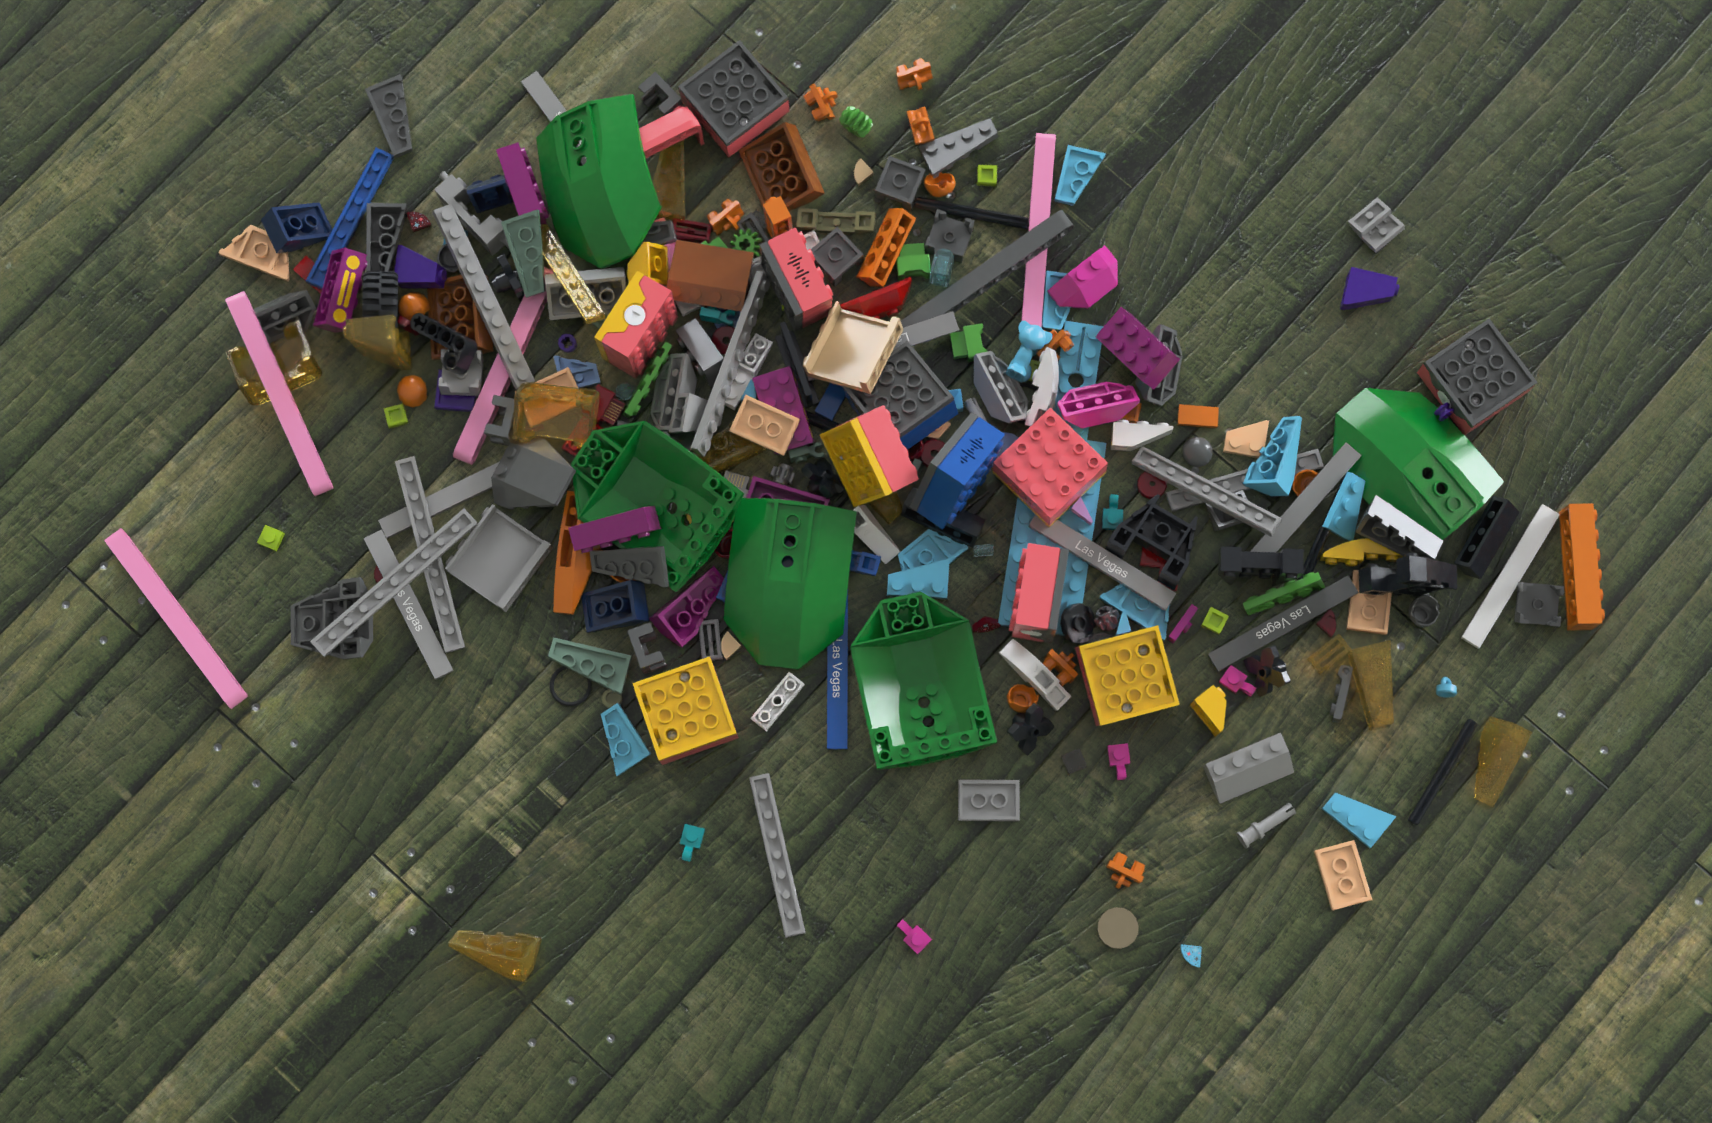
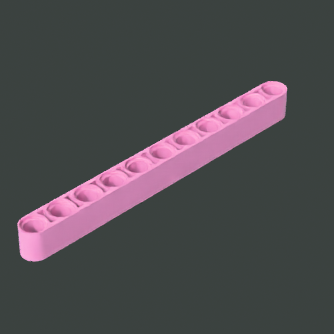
(1039, 212)
(498, 379)
(279, 393)
(176, 618)

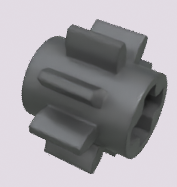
(782, 474)
(1107, 618)

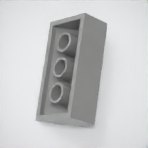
(604, 284)
(1249, 768)

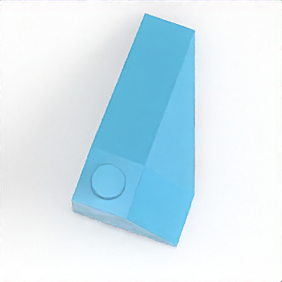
(1276, 466)

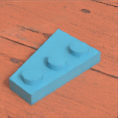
(1076, 173)
(1052, 315)
(1345, 508)
(928, 579)
(624, 741)
(1358, 818)

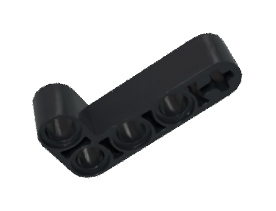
(460, 347)

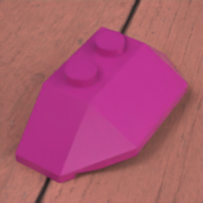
(1087, 281)
(1097, 404)

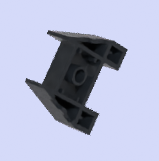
(1159, 533)
(1281, 566)
(1412, 577)

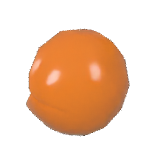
(940, 185)
(412, 304)
(412, 391)
(1302, 480)
(1021, 697)

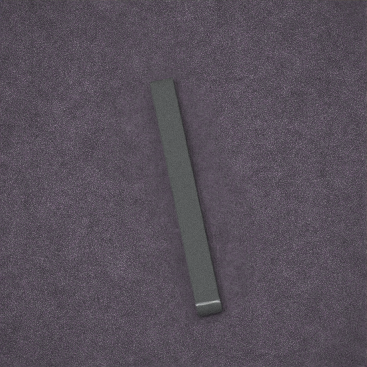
(994, 269)

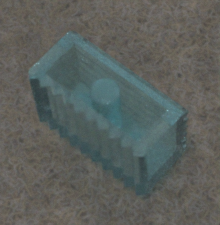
(942, 267)

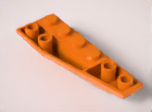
(571, 566)

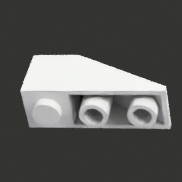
(1130, 436)
(874, 535)

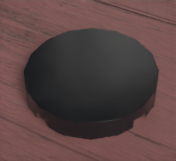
(1077, 623)

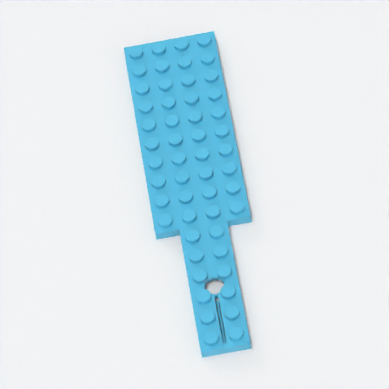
(1022, 534)

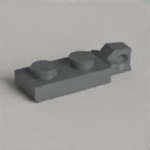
(1341, 691)

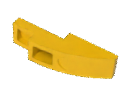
(1354, 551)

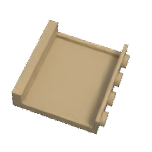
(852, 349)

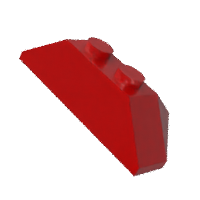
(882, 302)

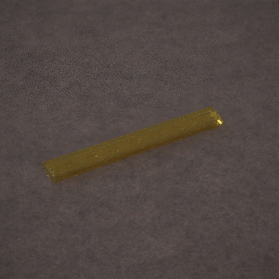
(570, 278)

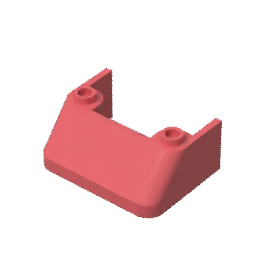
(670, 130)

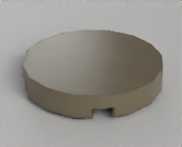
(1117, 928)

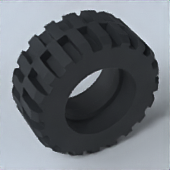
(380, 294)

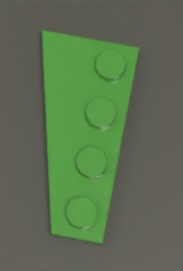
(650, 375)
(1284, 594)

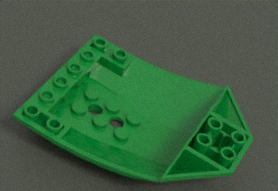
(611, 199)
(1400, 439)
(644, 467)
(796, 610)
(912, 653)

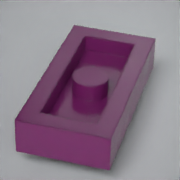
(1183, 624)

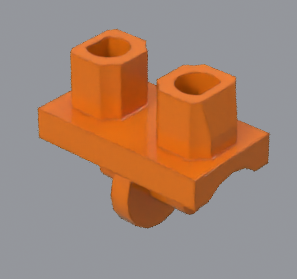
(914, 76)
(816, 95)
(920, 126)
(727, 218)
(1059, 339)
(1062, 664)
(1134, 874)

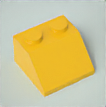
(651, 261)
(1211, 709)

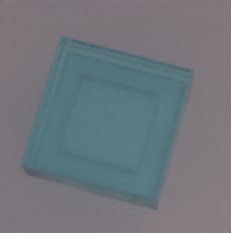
(983, 550)

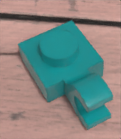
(712, 315)
(1112, 517)
(691, 839)

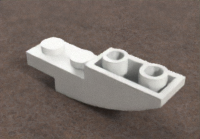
(748, 368)
(1047, 380)
(1035, 673)

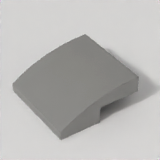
(1376, 225)

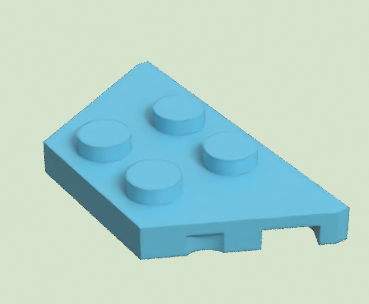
(929, 549)
(1137, 608)

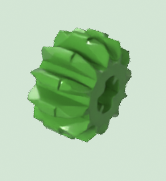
(855, 121)
(743, 238)

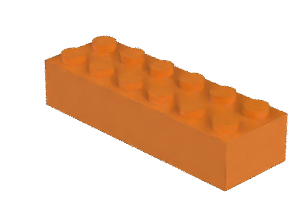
(1581, 567)

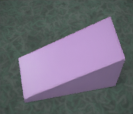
(1081, 511)

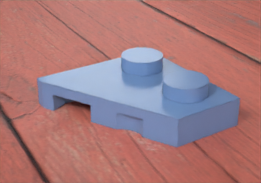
(584, 373)

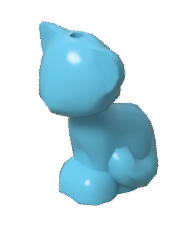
(1032, 338)

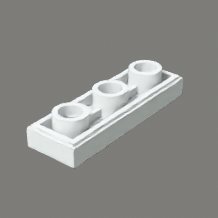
(769, 711)

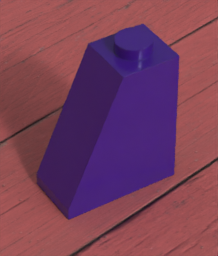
(417, 270)
(1367, 288)

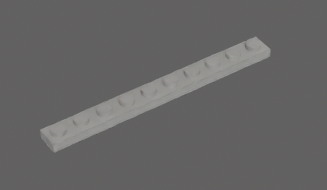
(483, 295)
(730, 363)
(435, 573)
(394, 582)

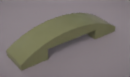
(826, 222)

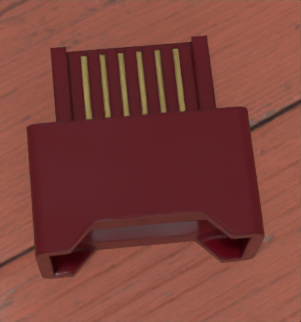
(609, 407)

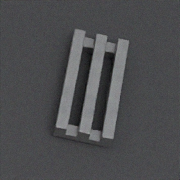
(703, 652)

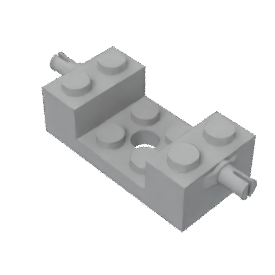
(489, 232)

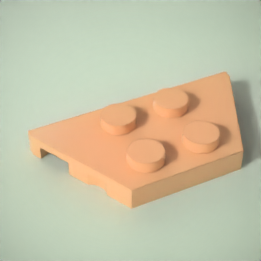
(256, 251)

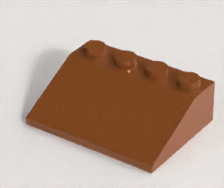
(782, 167)
(710, 275)
(457, 310)

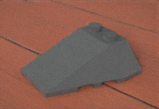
(531, 475)
(318, 611)

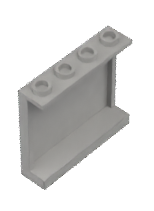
(498, 558)

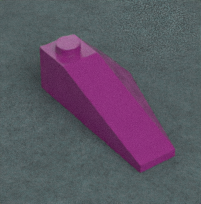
(684, 613)

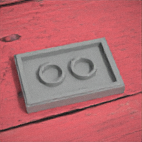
(988, 800)

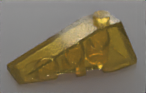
(504, 954)

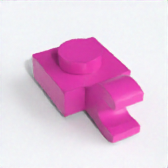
(1235, 680)
(1119, 757)
(915, 938)

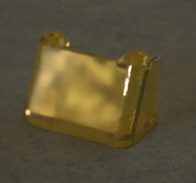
(380, 340)
(293, 357)
(554, 412)

